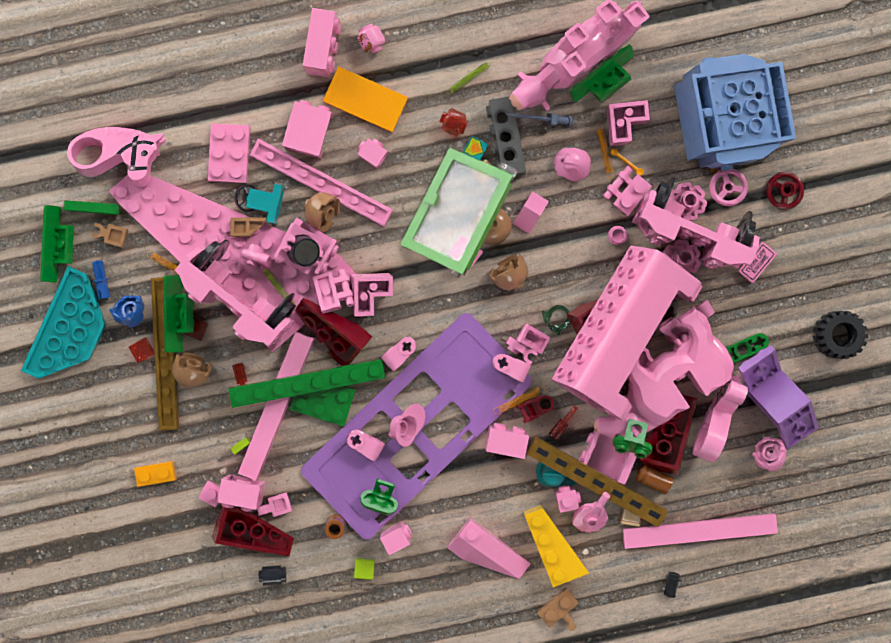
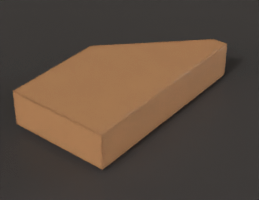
(245, 226)

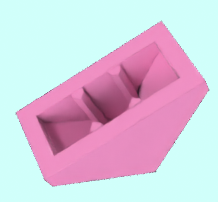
(530, 212)
(533, 338)

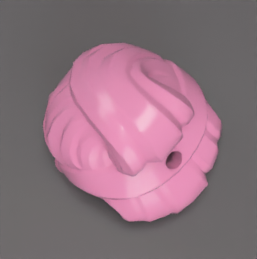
(572, 164)
(768, 460)

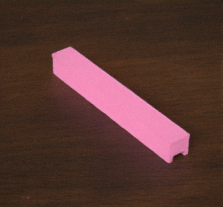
(275, 409)

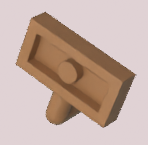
(558, 608)

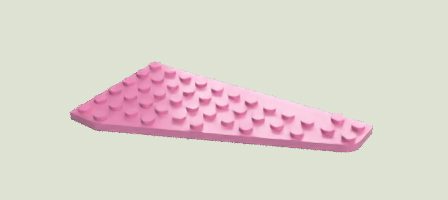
(190, 221)

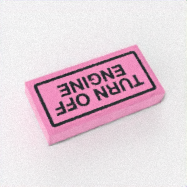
(761, 260)

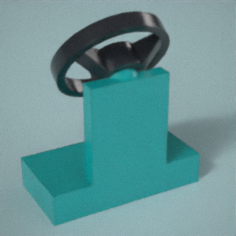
(262, 201)

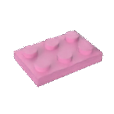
(229, 153)

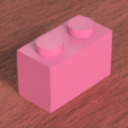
(396, 537)

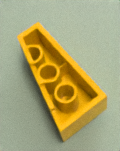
(556, 553)

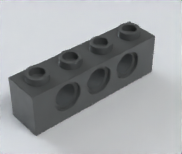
(501, 107)

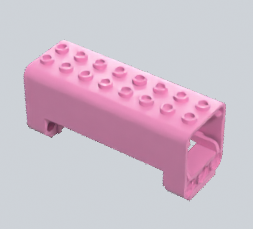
(622, 328)

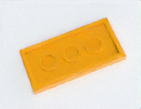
(365, 99)

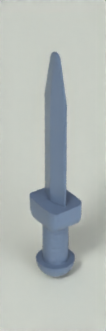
(551, 119)

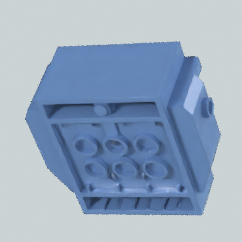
(760, 106)

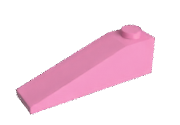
(483, 548)

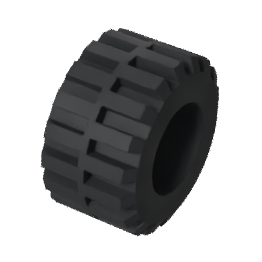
(855, 330)

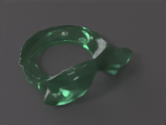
(547, 315)

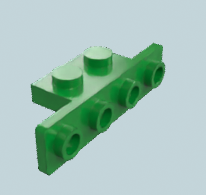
(605, 79)
(56, 244)
(177, 314)

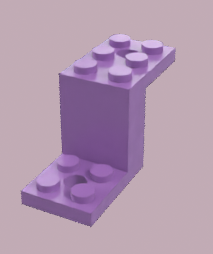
(778, 397)

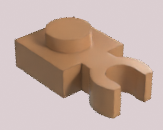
(113, 234)

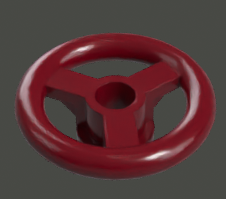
(784, 196)

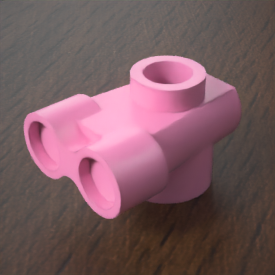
(255, 256)

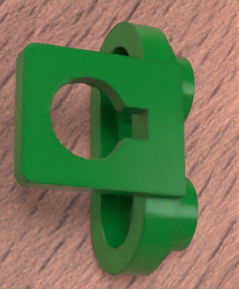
(633, 444)
(380, 500)

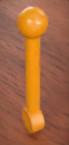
(639, 171)

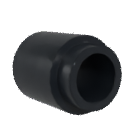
(272, 575)

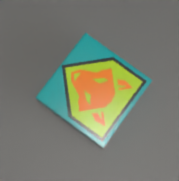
(475, 148)

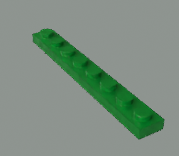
(306, 383)

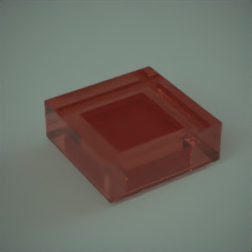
(198, 330)
(141, 350)

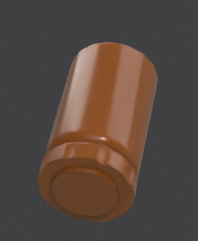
(654, 479)
(335, 526)

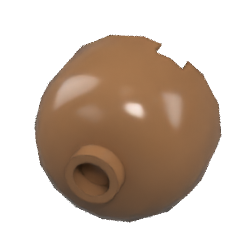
(321, 209)
(500, 229)
(511, 273)
(191, 370)

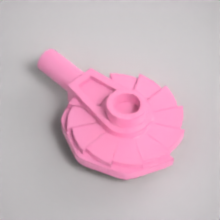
(591, 516)

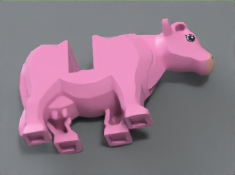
(579, 52)
(651, 382)

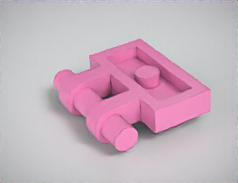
(631, 195)
(327, 291)

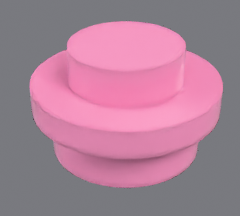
(617, 235)

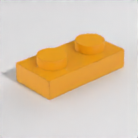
(155, 473)

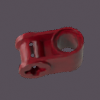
(534, 408)

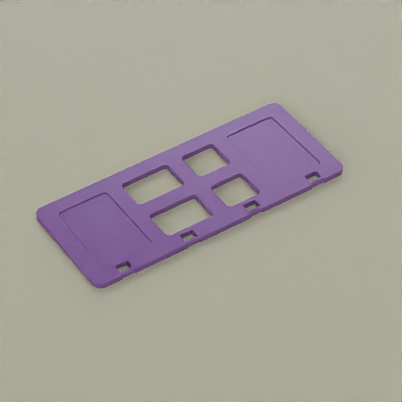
(465, 372)

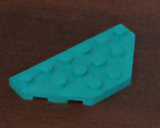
(69, 327)

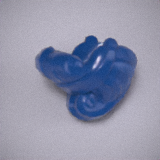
(122, 313)

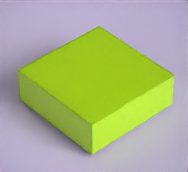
(241, 445)
(364, 568)

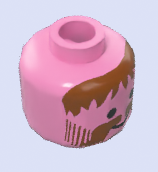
(371, 38)

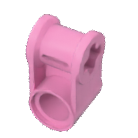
(397, 355)
(514, 368)
(369, 445)

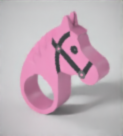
(118, 146)
(716, 423)

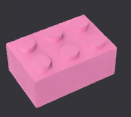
(321, 43)

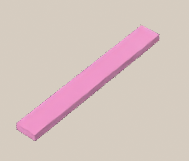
(321, 182)
(700, 530)

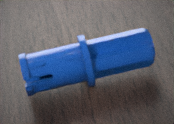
(100, 280)

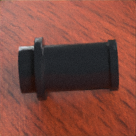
(671, 584)

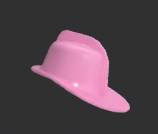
(407, 425)

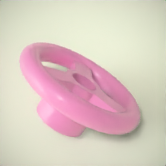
(733, 188)

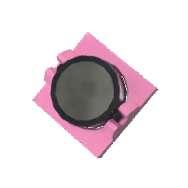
(300, 250)

